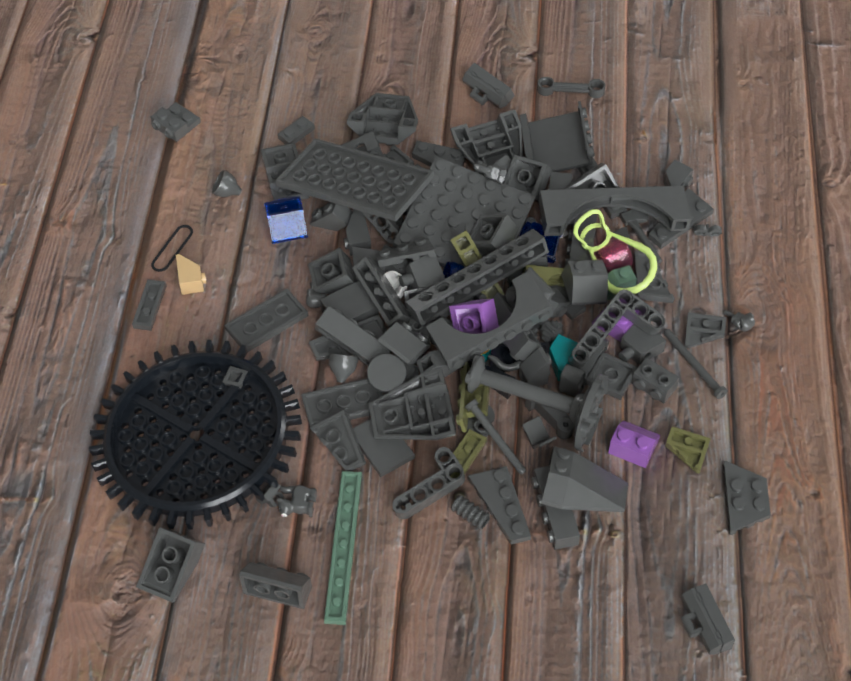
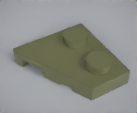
(688, 447)

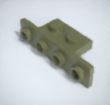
(481, 394)

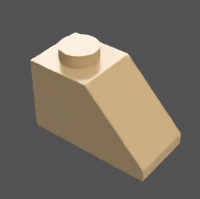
(190, 276)

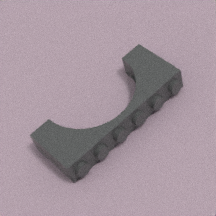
(460, 347)

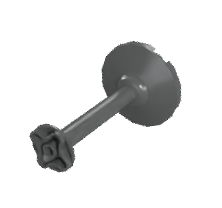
(582, 409)

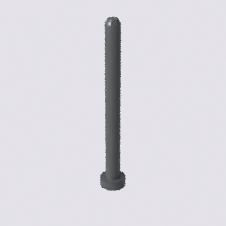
(719, 392)

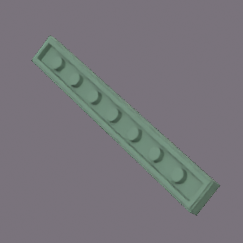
(343, 548)

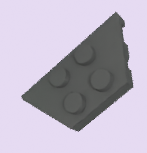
(745, 497)

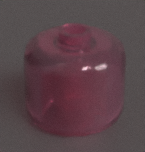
(614, 254)

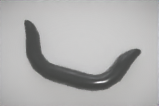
(505, 367)

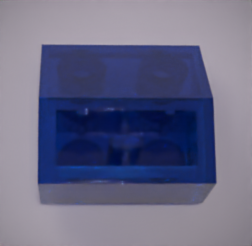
(286, 220)

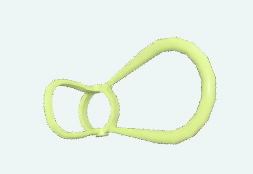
(639, 246)

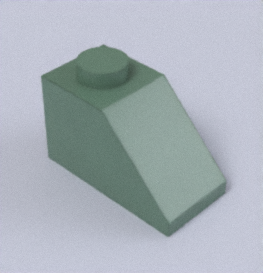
(622, 278)

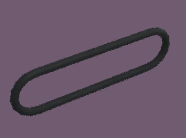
(163, 269)

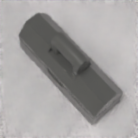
(487, 84)
(709, 619)

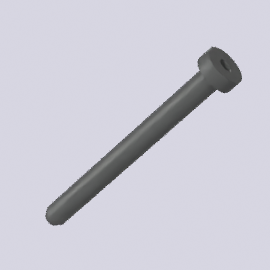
(472, 406)

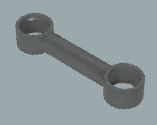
(571, 87)

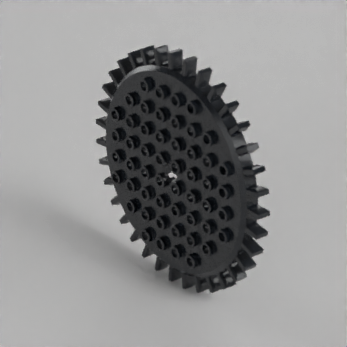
(233, 486)

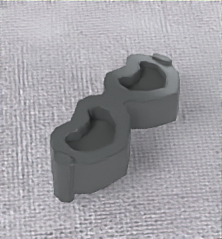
(705, 230)

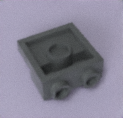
(174, 121)

